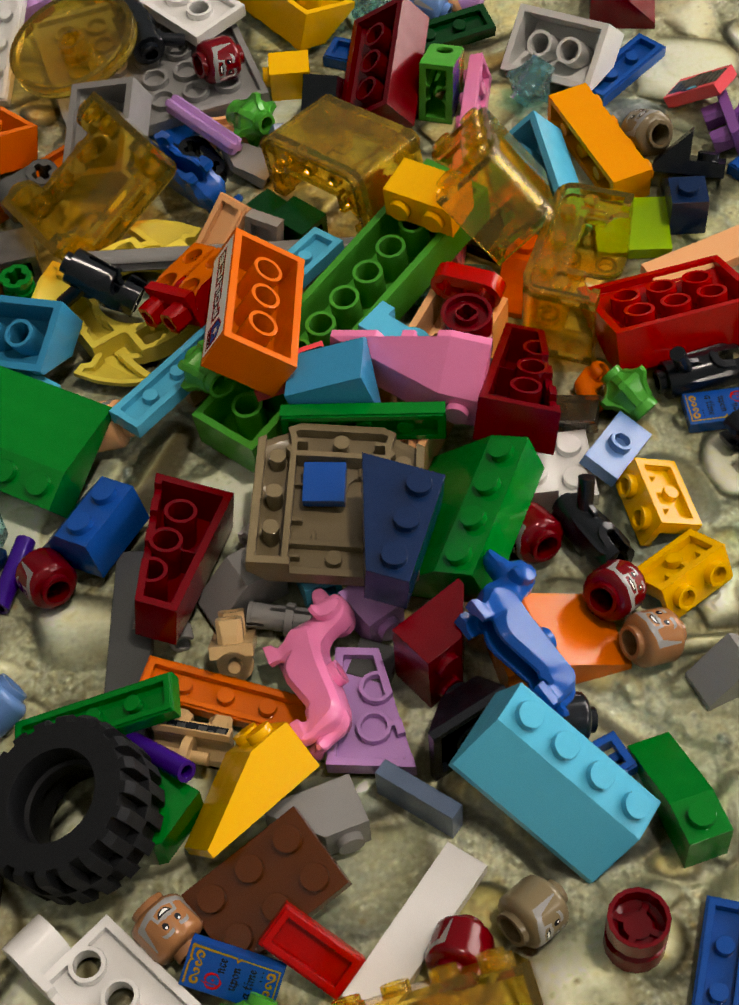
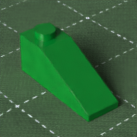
(688, 802)

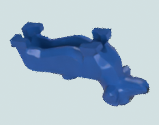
(193, 176)
(514, 633)

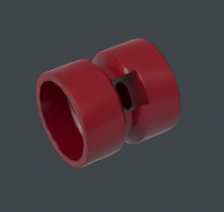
(468, 314)
(637, 930)

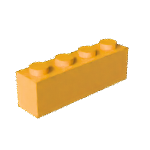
(599, 142)

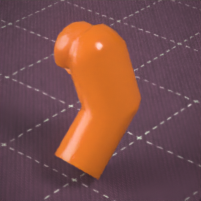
(589, 380)

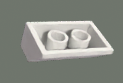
(574, 45)

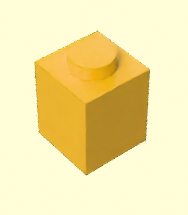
(286, 73)

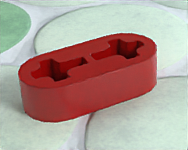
(457, 278)

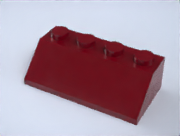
(386, 60)

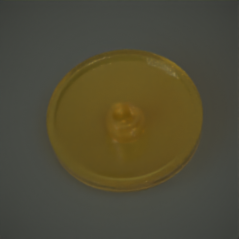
(72, 45)

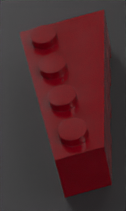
(520, 391)
(180, 551)

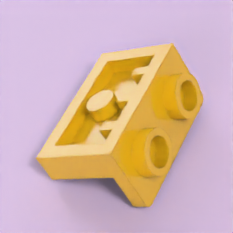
(656, 499)
(686, 571)

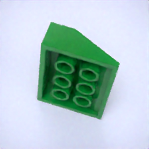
(47, 441)
(481, 510)

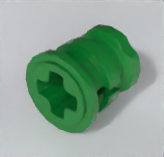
(17, 281)

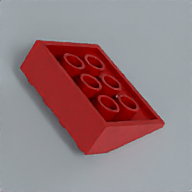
(647, 318)

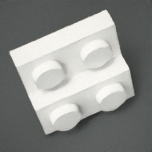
(563, 468)

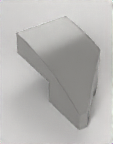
(247, 164)

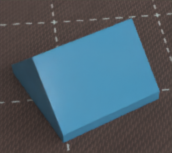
(334, 375)

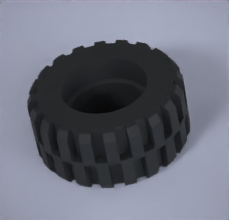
(111, 834)

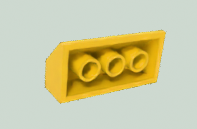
(301, 21)

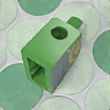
(440, 71)

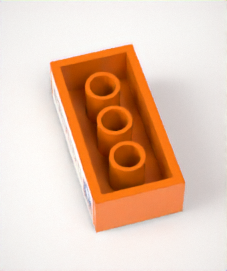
(254, 313)

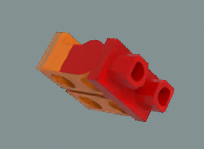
(181, 291)

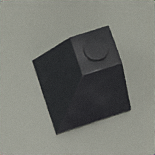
(455, 718)

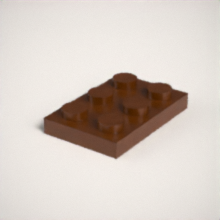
(256, 880)

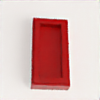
(311, 950)

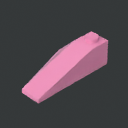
(429, 367)

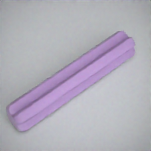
(203, 125)

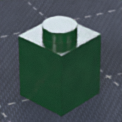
(300, 218)

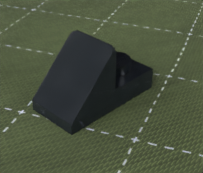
(678, 159)

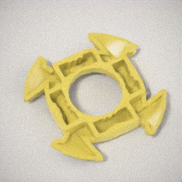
(116, 345)

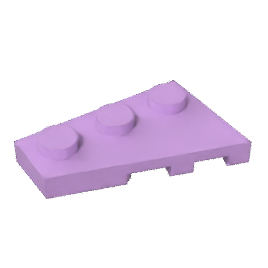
(376, 724)

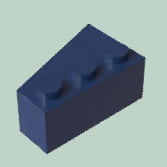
(397, 525)

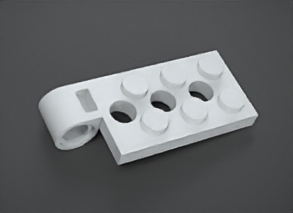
(196, 18)
(52, 966)

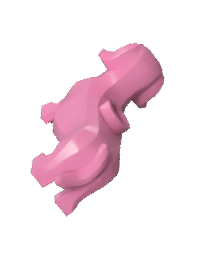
(312, 673)

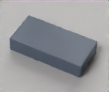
(419, 798)

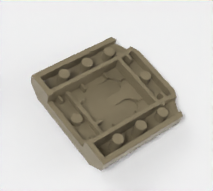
(306, 541)

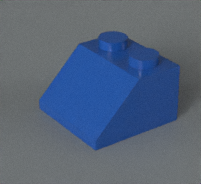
(100, 527)

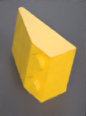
(249, 782)

